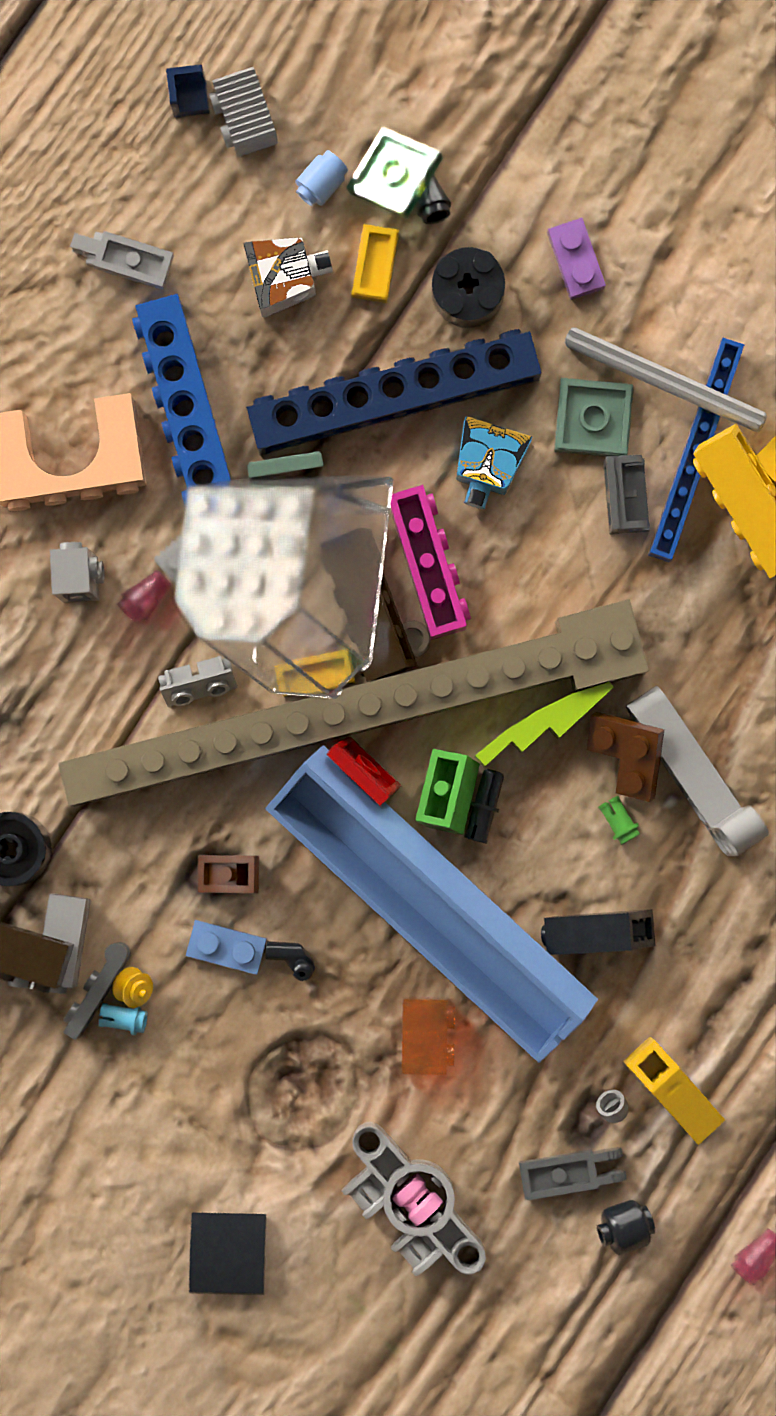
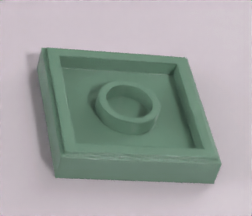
(593, 417)
(285, 464)

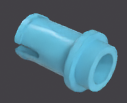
(123, 1018)

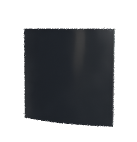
(227, 1253)

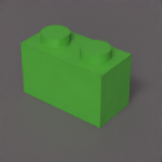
(447, 791)

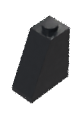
(598, 932)

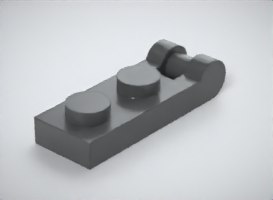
(98, 987)

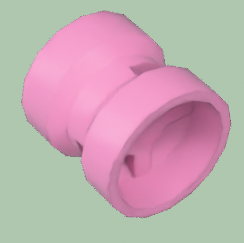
(410, 1193)

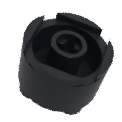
(480, 270)
(32, 852)

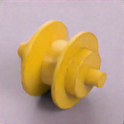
(132, 987)

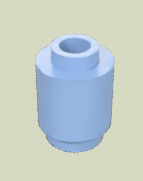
(321, 179)

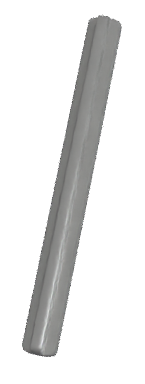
(665, 379)

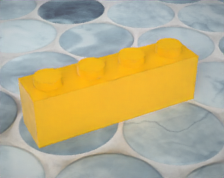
(744, 490)

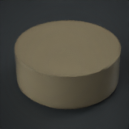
(417, 637)

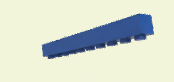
(687, 476)

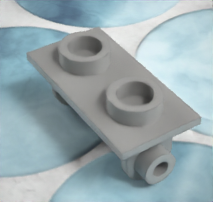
(181, 687)

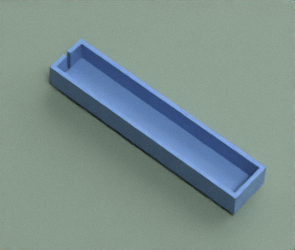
(432, 906)

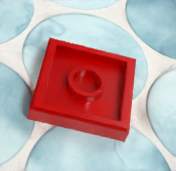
(364, 770)

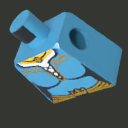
(489, 459)

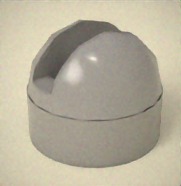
(612, 1106)

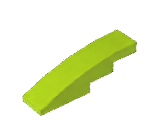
(555, 717)

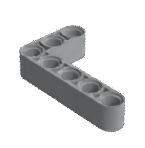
(728, 823)

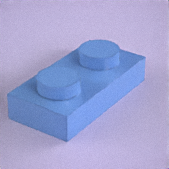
(226, 947)

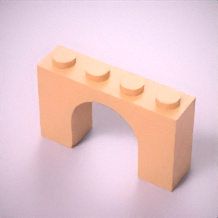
(115, 466)

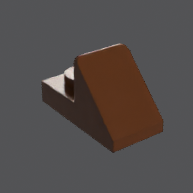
(228, 874)

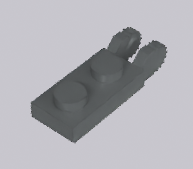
(568, 1173)

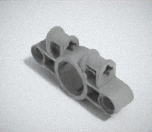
(444, 1231)

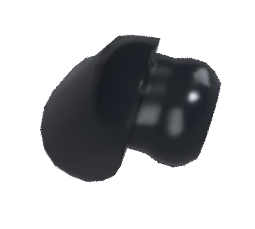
(294, 955)

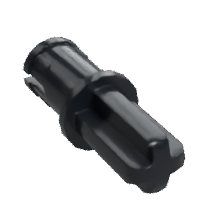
(484, 806)

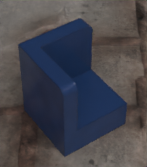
(187, 91)

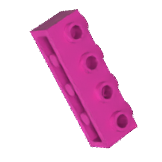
(427, 563)

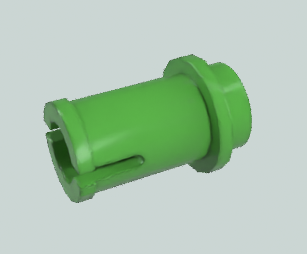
(620, 822)

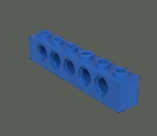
(168, 316)

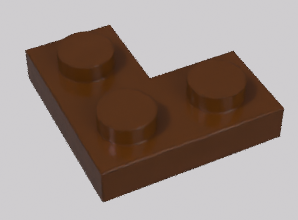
(636, 747)

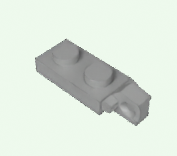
(125, 257)

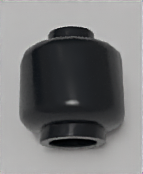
(626, 1227)

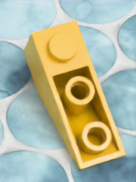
(674, 1090)

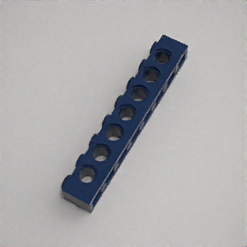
(513, 344)

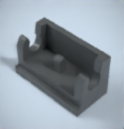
(626, 494)

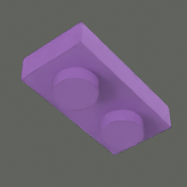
(576, 258)

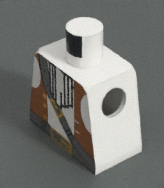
(283, 272)

